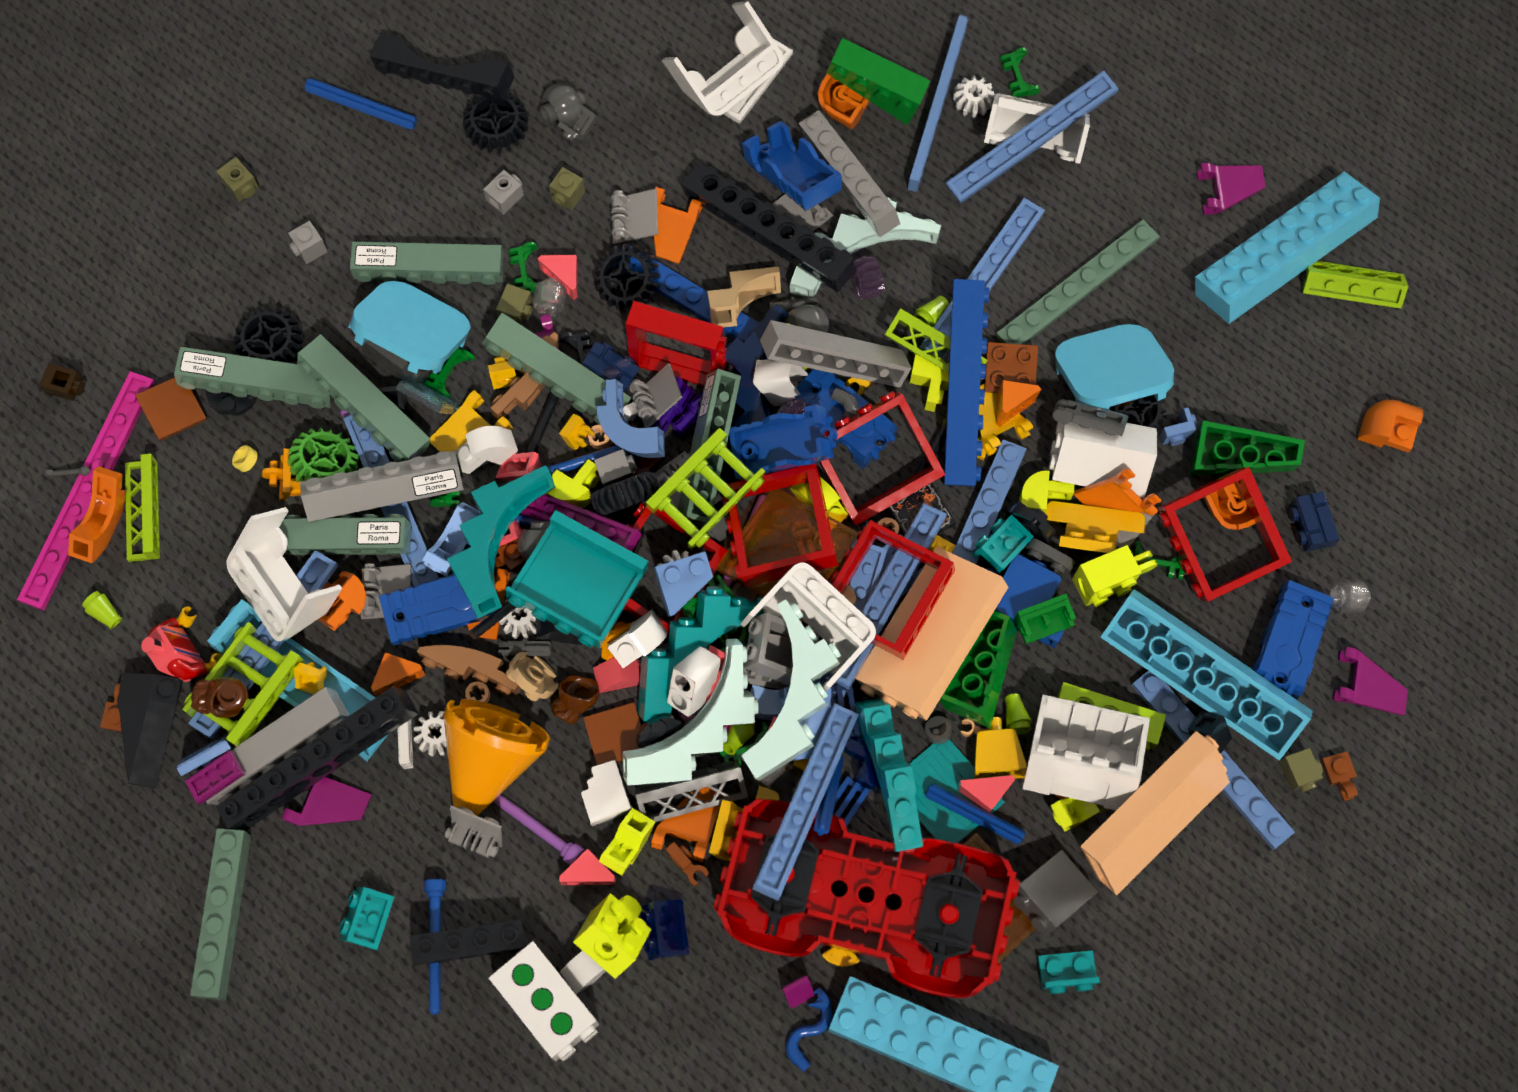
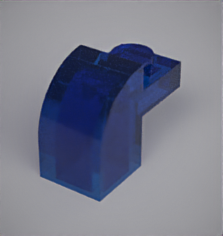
(867, 775)

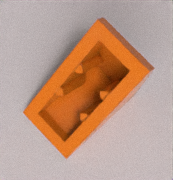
(1013, 399)
(395, 672)

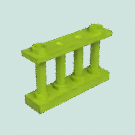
(698, 464)
(270, 687)

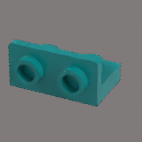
(1003, 543)
(366, 917)
(1066, 971)

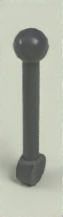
(84, 471)

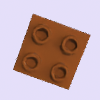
(1010, 363)

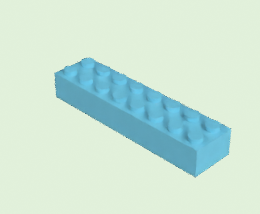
(1286, 247)
(1207, 674)
(936, 1043)

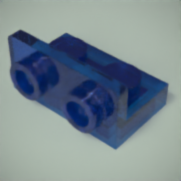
(667, 931)

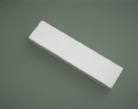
(742, 107)

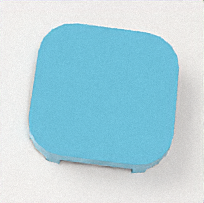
(410, 325)
(1114, 366)

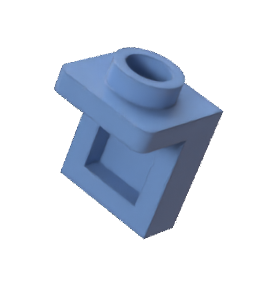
(1178, 433)

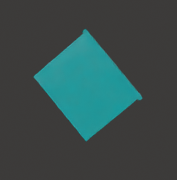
(944, 767)

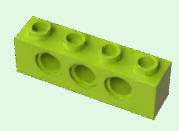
(1088, 697)

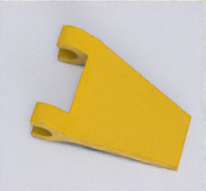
(465, 419)
(991, 429)

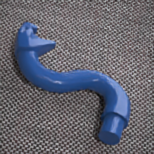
(792, 1049)

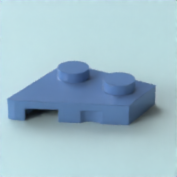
(682, 580)

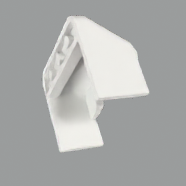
(755, 63)
(1013, 113)
(269, 581)
(823, 611)

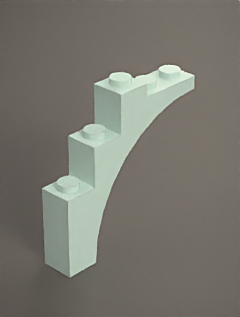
(856, 234)
(705, 733)
(787, 736)

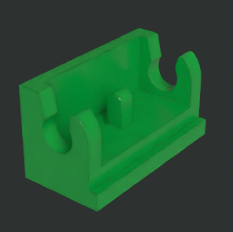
(1045, 619)

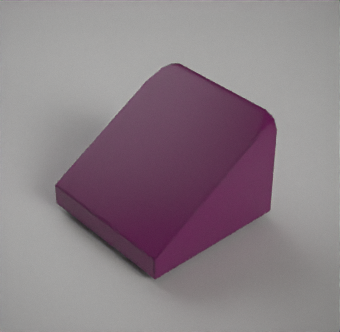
(798, 991)

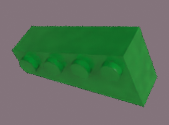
(878, 80)
(1226, 448)
(980, 677)

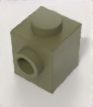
(237, 179)
(567, 188)
(515, 304)
(1302, 770)

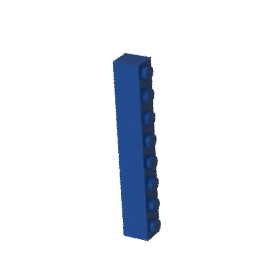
(964, 383)

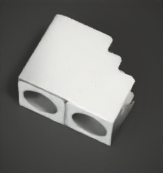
(777, 380)
(699, 667)
(606, 794)

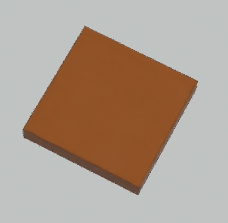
(170, 409)
(613, 732)

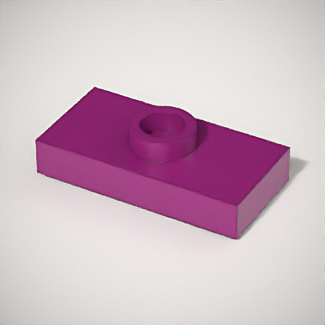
(214, 777)

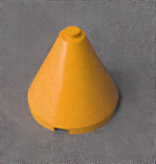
(487, 751)

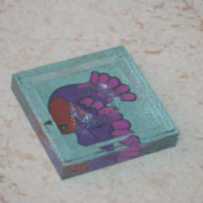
(428, 397)

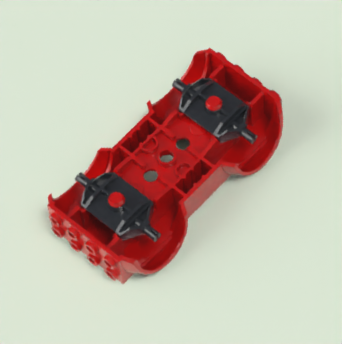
(936, 942)

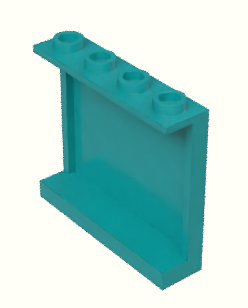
(577, 580)

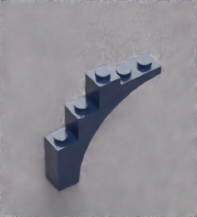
(743, 358)

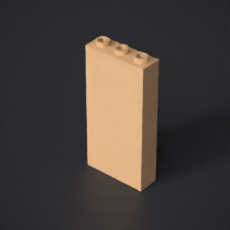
(941, 644)
(1156, 812)

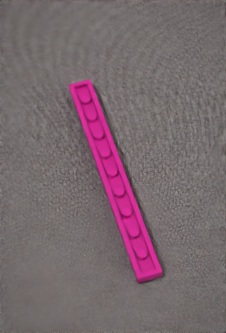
(105, 454)

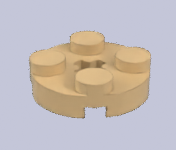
(532, 676)

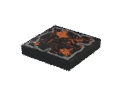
(907, 508)

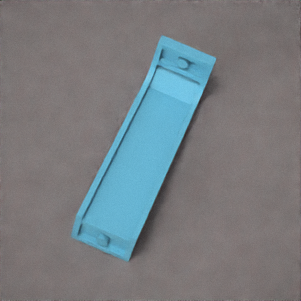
(350, 693)

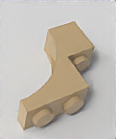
(744, 288)

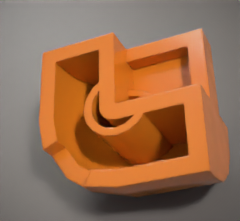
(841, 102)
(1391, 424)
(1229, 507)
(349, 599)

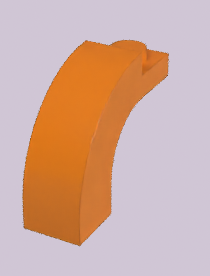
(104, 512)

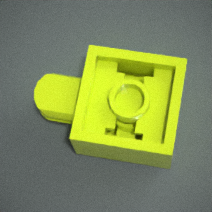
(1110, 575)
(613, 934)

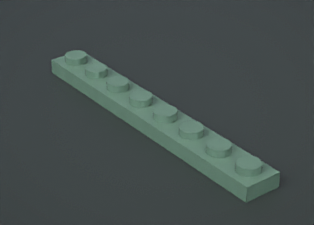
(1078, 285)

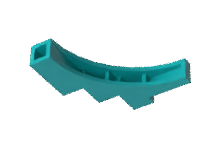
(484, 533)
(713, 618)
(892, 771)

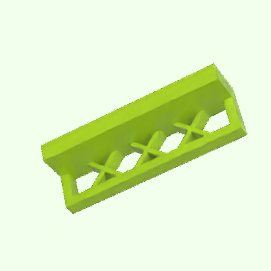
(1355, 284)
(925, 331)
(148, 509)

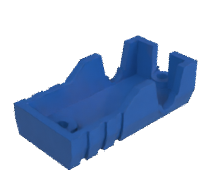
(791, 170)
(863, 439)
(784, 440)
(427, 609)
(1293, 637)

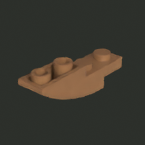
(522, 390)
(461, 661)

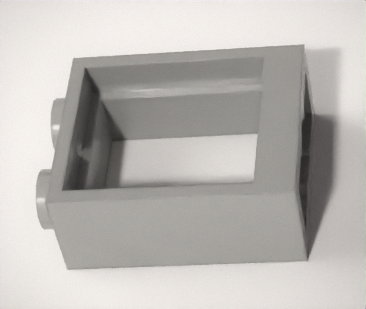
(757, 645)

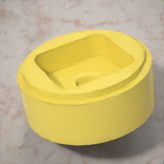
(244, 458)

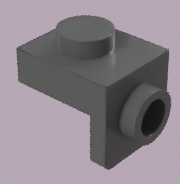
(582, 127)

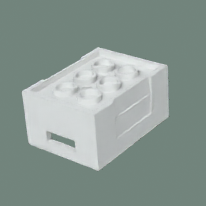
(1086, 752)

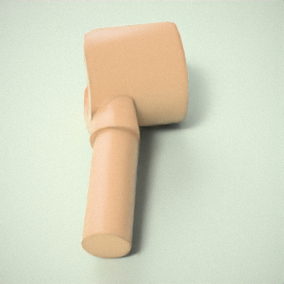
(975, 729)

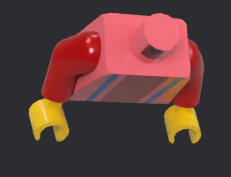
(173, 650)

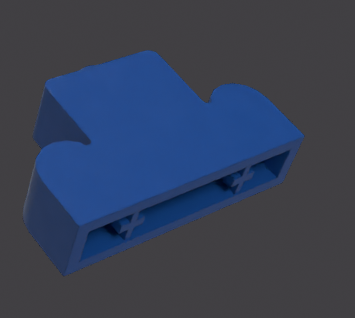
(1028, 585)

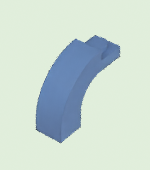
(637, 441)

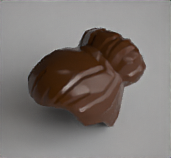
(219, 697)
(575, 697)

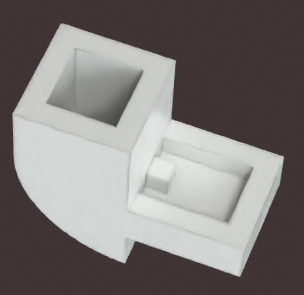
(486, 443)
(640, 640)
(581, 972)

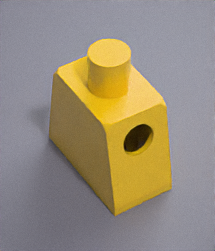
(998, 753)

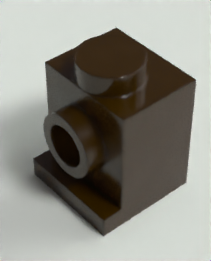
(56, 377)

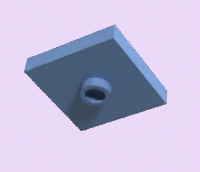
(204, 755)

